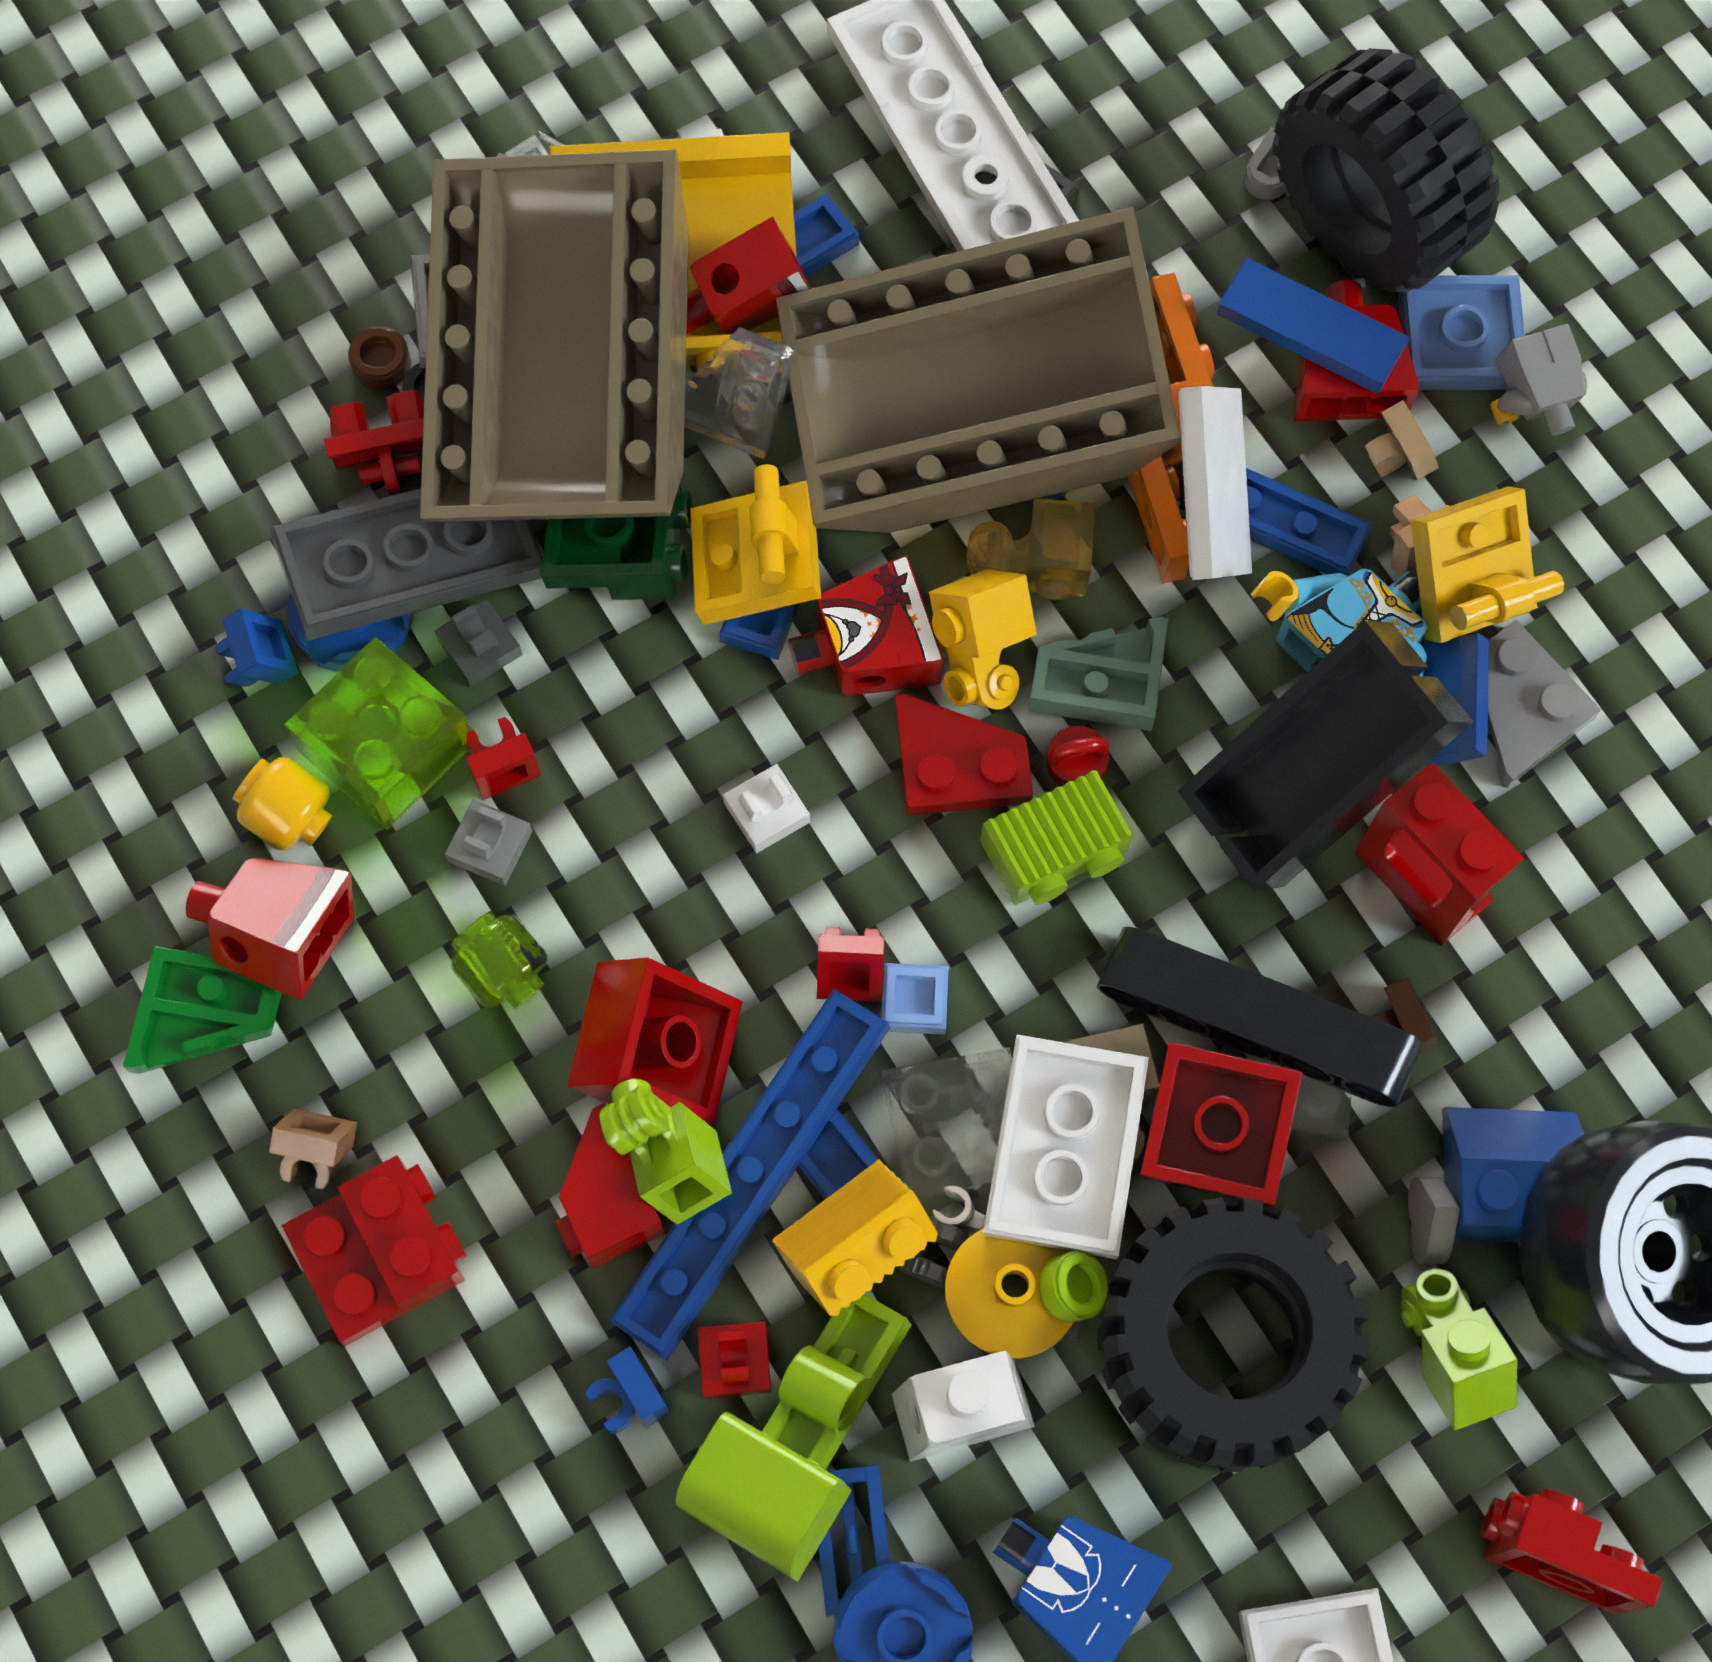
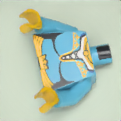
(1334, 605)

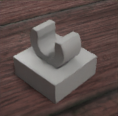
(488, 842)

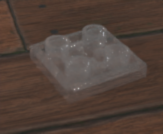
(947, 1120)

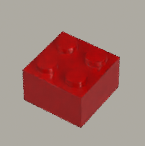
(1221, 1124)

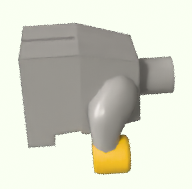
(1541, 379)

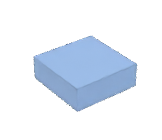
(915, 998)

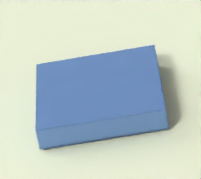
(1460, 329)

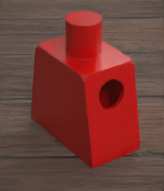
(1328, 396)

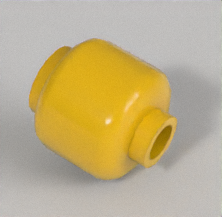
(282, 803)

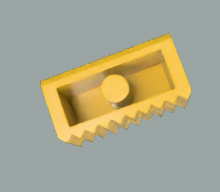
(855, 1237)

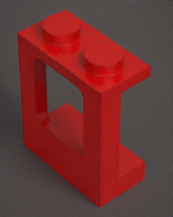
(1437, 853)

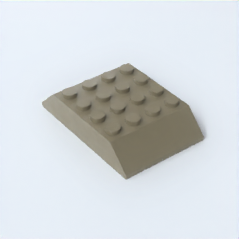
(555, 337)
(979, 377)

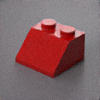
(655, 1029)

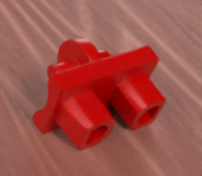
(356, 444)

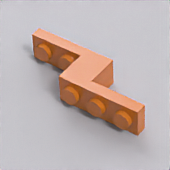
(1157, 484)

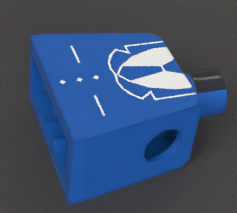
(1081, 1586)

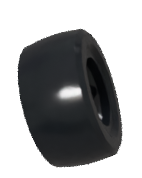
(1607, 1254)

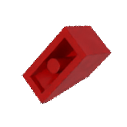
(603, 1201)

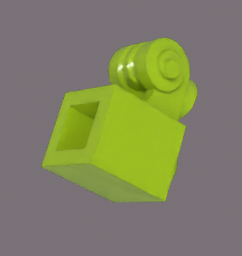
(670, 1149)
(1462, 1350)

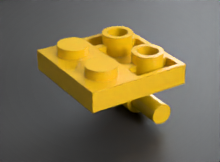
(755, 550)
(1477, 565)

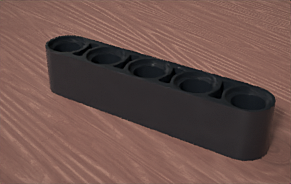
(1260, 1016)

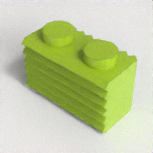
(1056, 839)

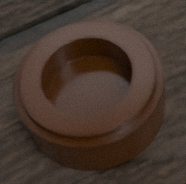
(379, 358)

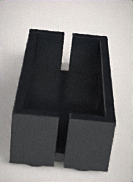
(1324, 755)

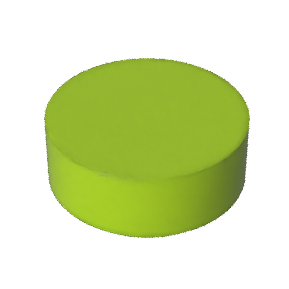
(1073, 1286)

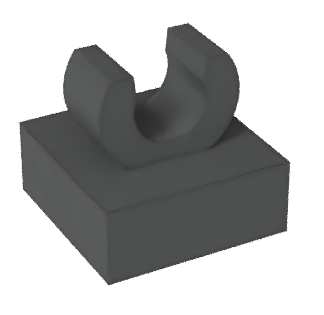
(478, 642)

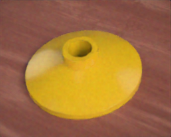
(985, 1312)

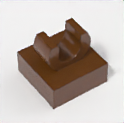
(1408, 1014)

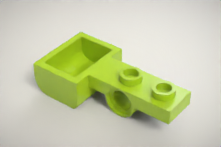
(773, 1484)

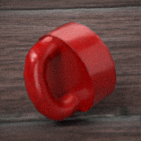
(1076, 753)

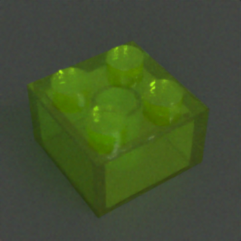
(380, 733)

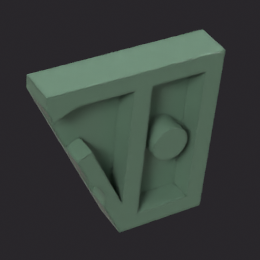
(1102, 676)

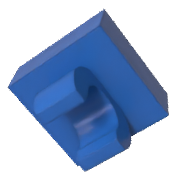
(258, 648)
(634, 1390)

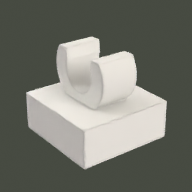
(766, 808)

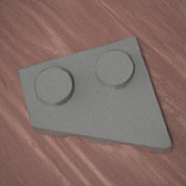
(1530, 702)

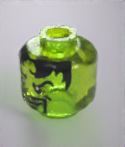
(499, 960)

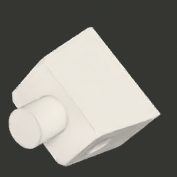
(961, 1405)

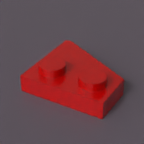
(958, 760)

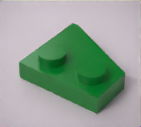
(195, 1010)

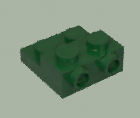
(626, 554)

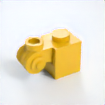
(973, 625)

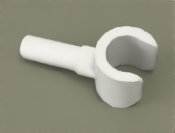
(969, 1217)

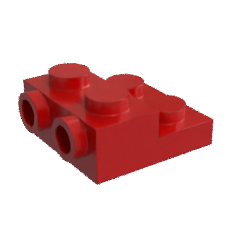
(376, 1249)
(1555, 1545)

